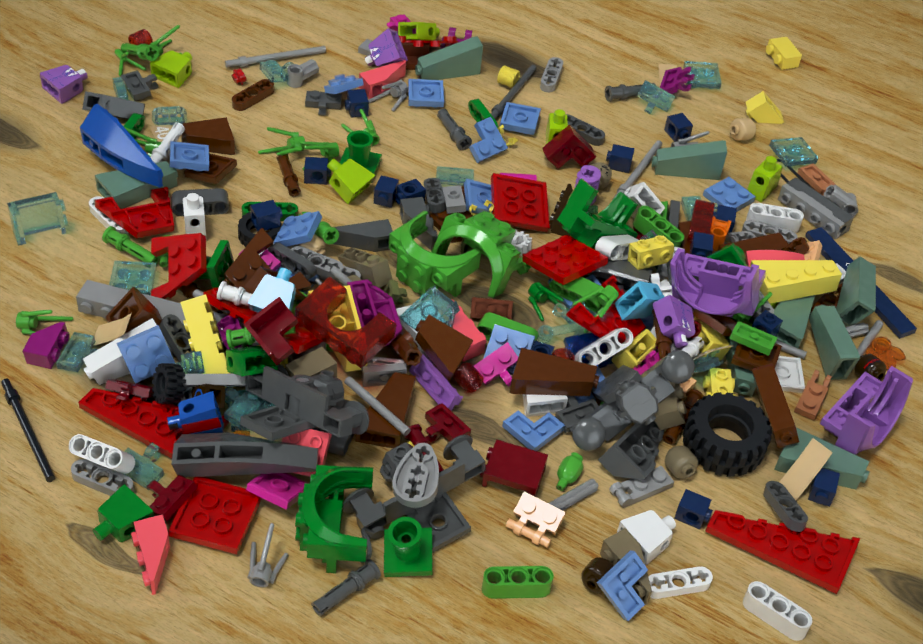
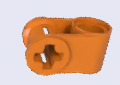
(720, 231)

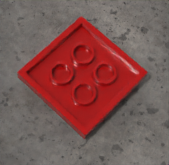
(520, 202)
(565, 259)
(215, 515)

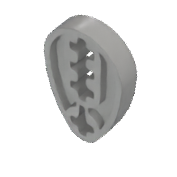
(428, 480)

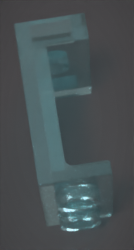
(37, 215)

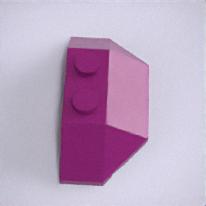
(372, 300)

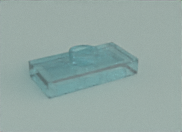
(454, 176)

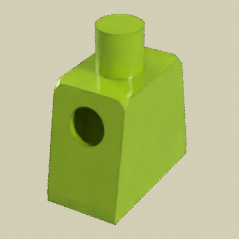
(424, 30)
(172, 67)
(556, 123)
(770, 173)
(349, 179)

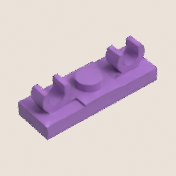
(435, 383)

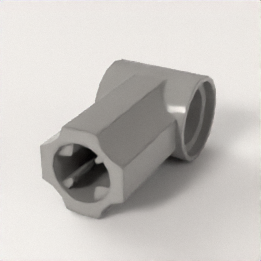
(298, 73)
(844, 200)

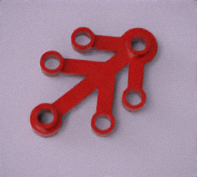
(448, 40)

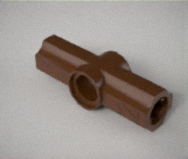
(407, 348)

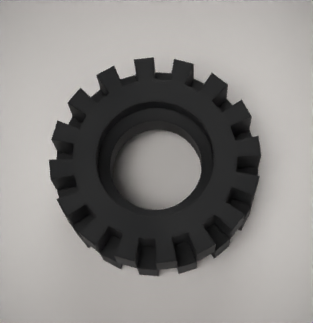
(168, 383)

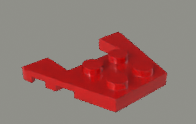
(141, 219)
(185, 261)
(610, 320)

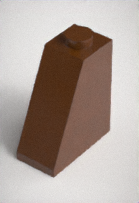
(210, 132)
(442, 345)

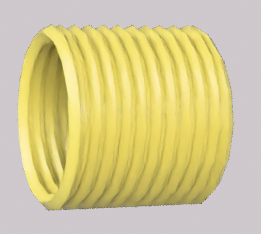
(508, 76)

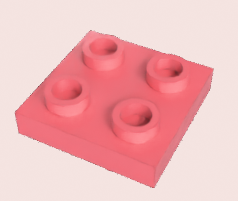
(313, 439)

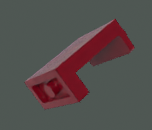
(514, 467)

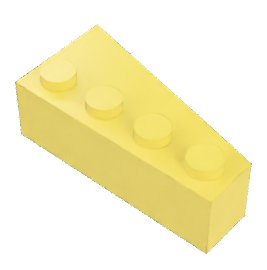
(798, 278)
(346, 319)
(204, 334)

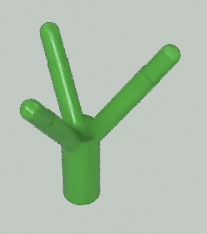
(123, 58)

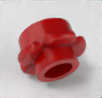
(238, 76)

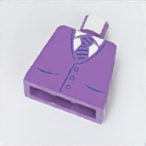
(386, 49)
(63, 82)
(675, 319)

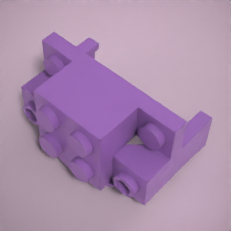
(722, 285)
(863, 424)

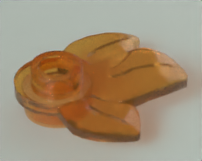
(882, 348)

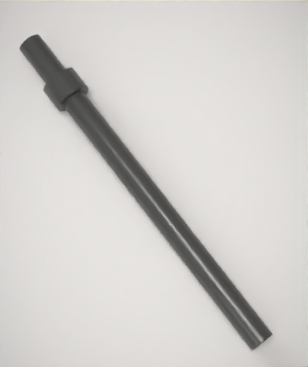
(498, 109)

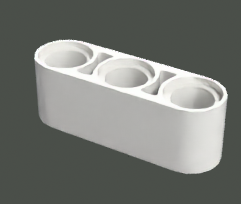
(776, 216)
(615, 246)
(612, 343)
(101, 454)
(764, 602)

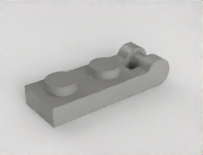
(639, 490)

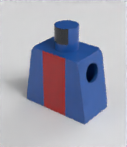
(198, 415)

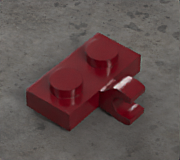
(126, 388)
(444, 424)
(171, 498)

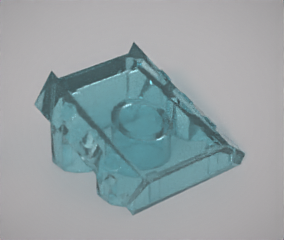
(431, 303)

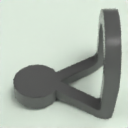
(375, 533)

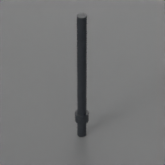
(13, 399)

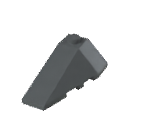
(634, 452)

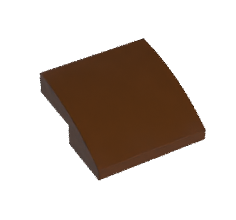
(721, 324)

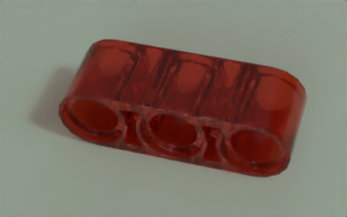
(701, 218)

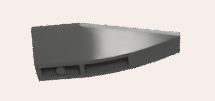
(623, 271)
(239, 455)

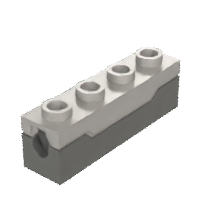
(815, 208)

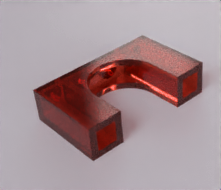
(356, 345)

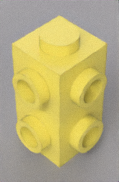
(650, 252)
(719, 381)

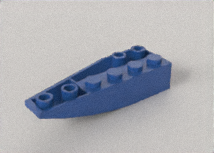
(116, 147)

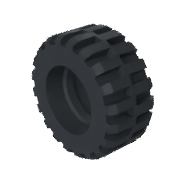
(733, 414)

